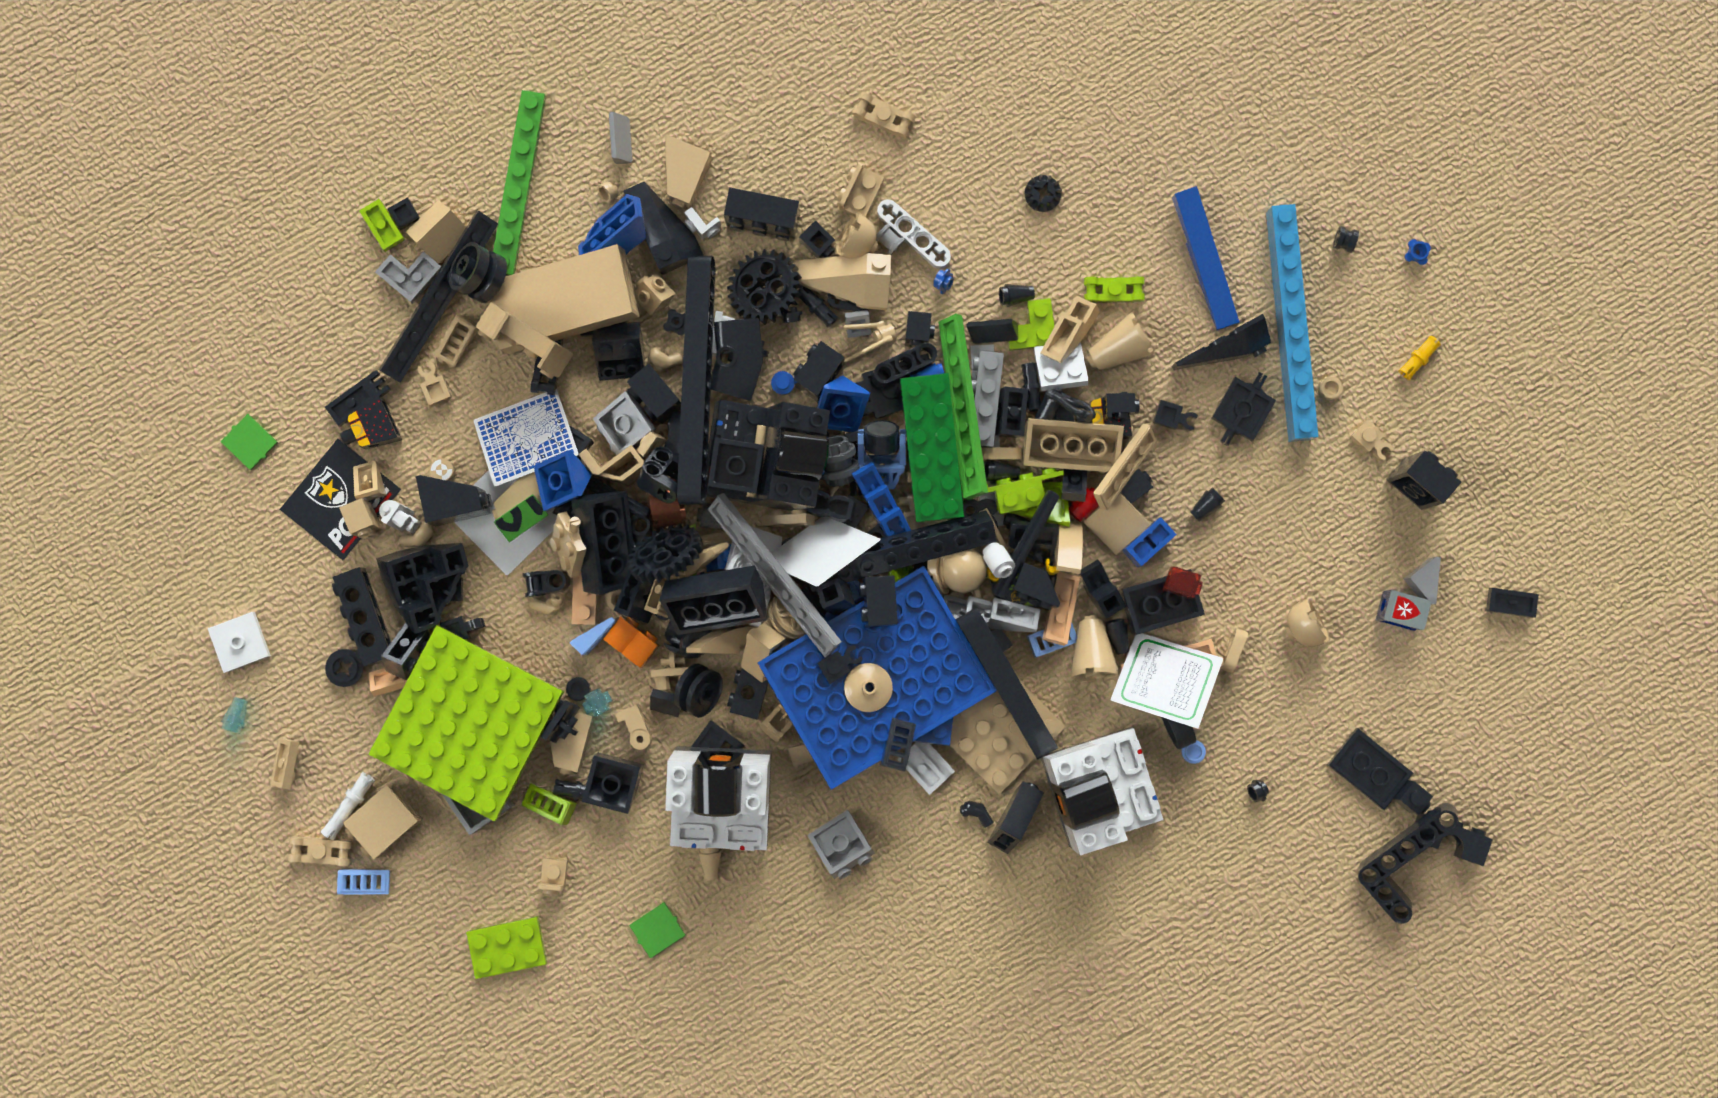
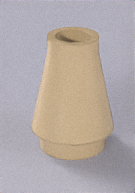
(710, 862)

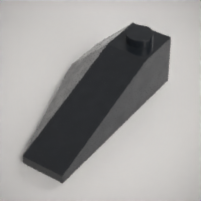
(666, 234)
(1242, 342)

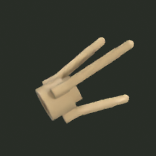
(883, 335)

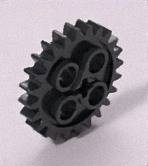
(755, 270)
(665, 553)

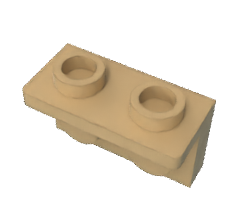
(860, 191)

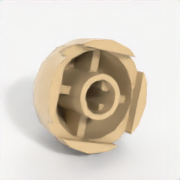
(857, 238)
(1306, 625)

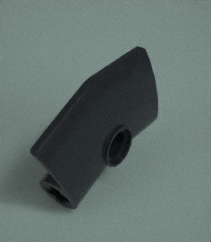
(744, 341)

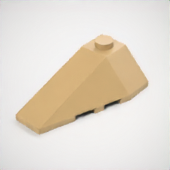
(858, 279)

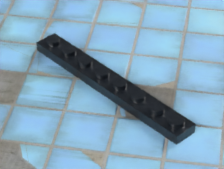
(433, 303)

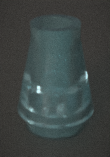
(235, 716)

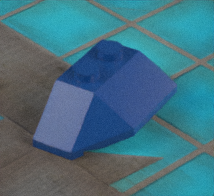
(619, 225)

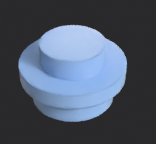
(1194, 753)

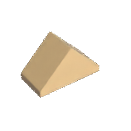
(368, 481)

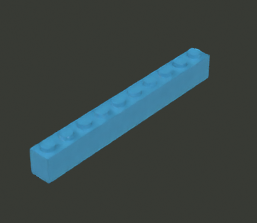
(1292, 323)

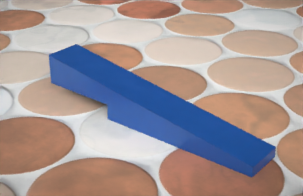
(1205, 257)

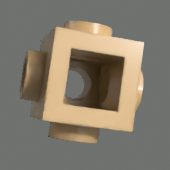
(653, 293)

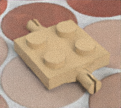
(568, 544)

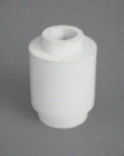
(998, 560)

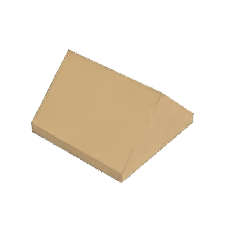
(437, 231)

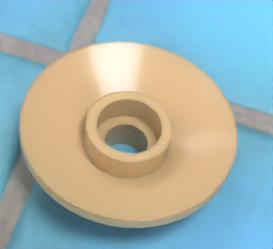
(855, 687)

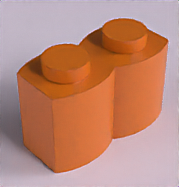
(631, 641)

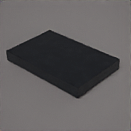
(1370, 768)

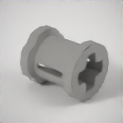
(889, 239)

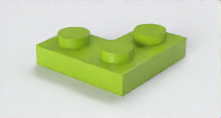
(1039, 327)

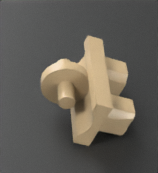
(662, 676)

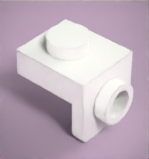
(695, 223)

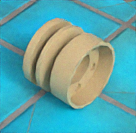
(783, 621)

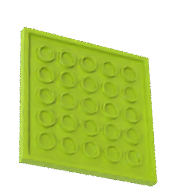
(466, 723)

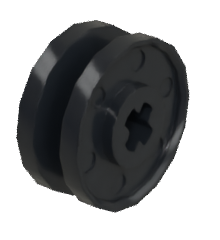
(698, 690)

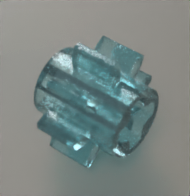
(597, 702)

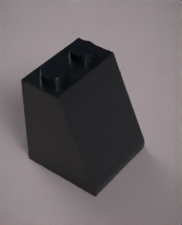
(451, 501)

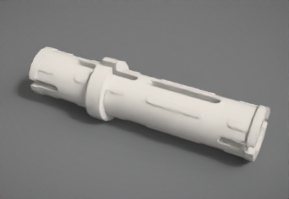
(353, 798)

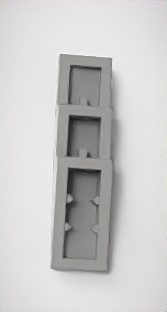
(998, 613)

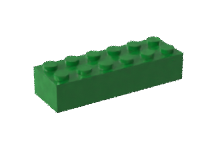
(932, 447)

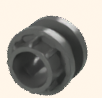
(839, 462)

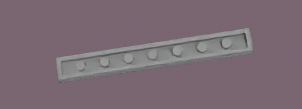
(774, 575)

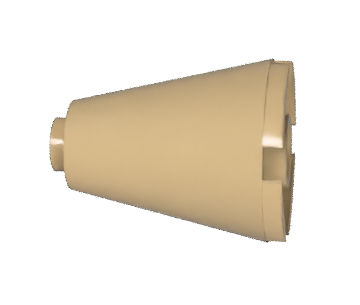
(1120, 345)
(1093, 652)

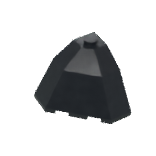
(423, 581)

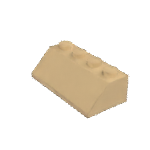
(1071, 445)

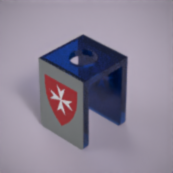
(1403, 610)

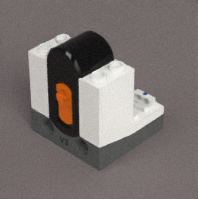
(1101, 790)
(719, 797)

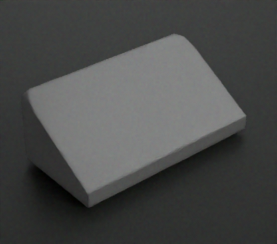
(620, 138)

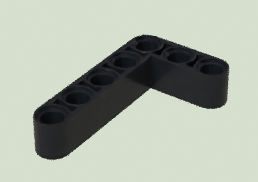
(1402, 856)

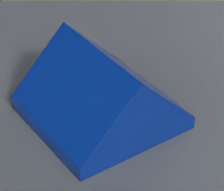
(846, 404)
(561, 479)

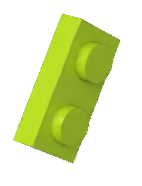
(382, 225)

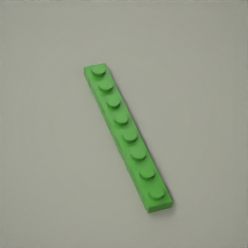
(519, 177)
(963, 405)

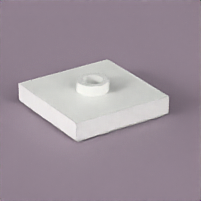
(239, 642)

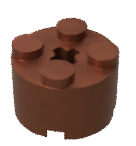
(666, 513)

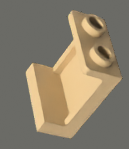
(381, 821)

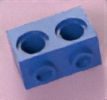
(1149, 542)

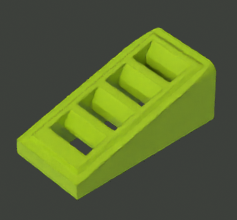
(567, 811)

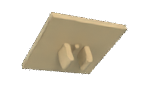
(1118, 524)

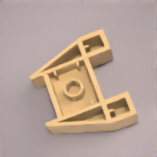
(498, 321)

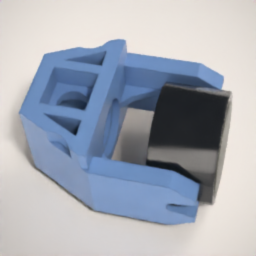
(883, 439)

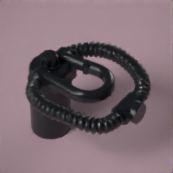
(1055, 398)

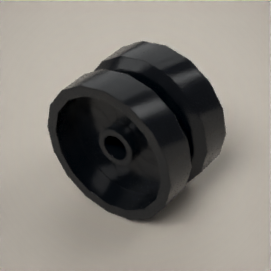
(477, 272)

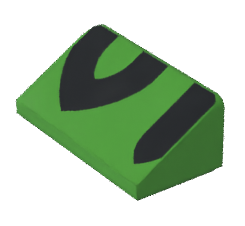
(521, 518)

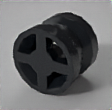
(1346, 239)

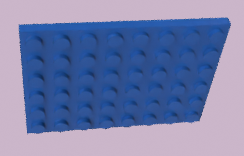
(929, 670)

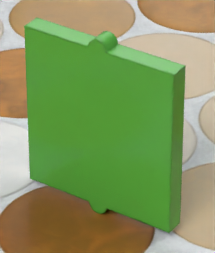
(249, 442)
(657, 930)

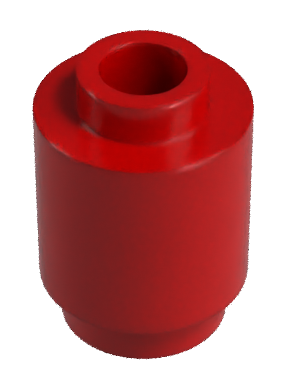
(1082, 510)

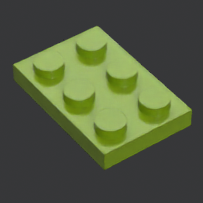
(506, 947)

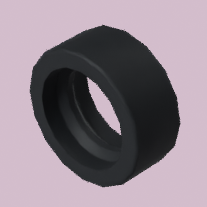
(1179, 733)

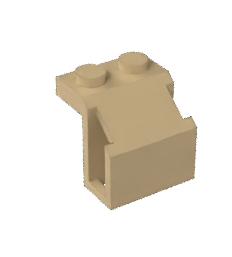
(605, 472)

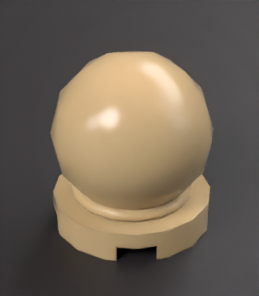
(958, 571)

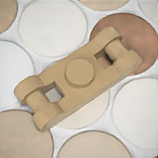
(883, 115)
(320, 851)

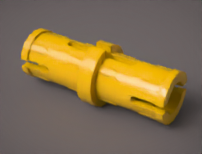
(1419, 357)

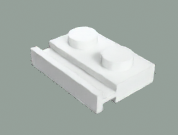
(927, 766)

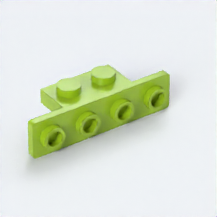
(1023, 492)

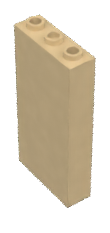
(570, 295)

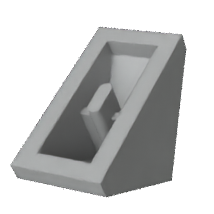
(1425, 579)

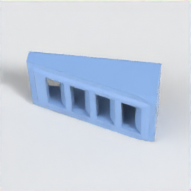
(589, 640)
(1037, 652)
(353, 890)

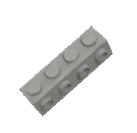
(986, 393)

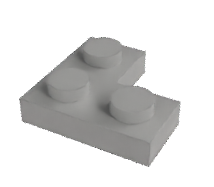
(409, 281)

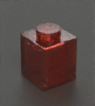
(1183, 582)

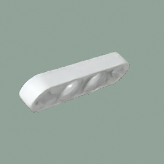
(911, 236)

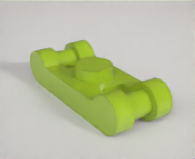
(1114, 289)

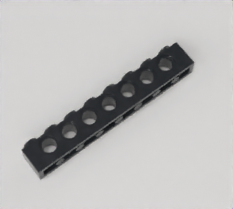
(920, 546)

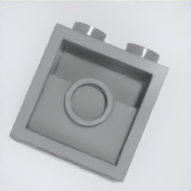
(623, 423)
(841, 845)

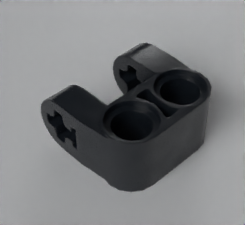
(654, 474)

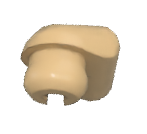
(664, 361)
(549, 606)

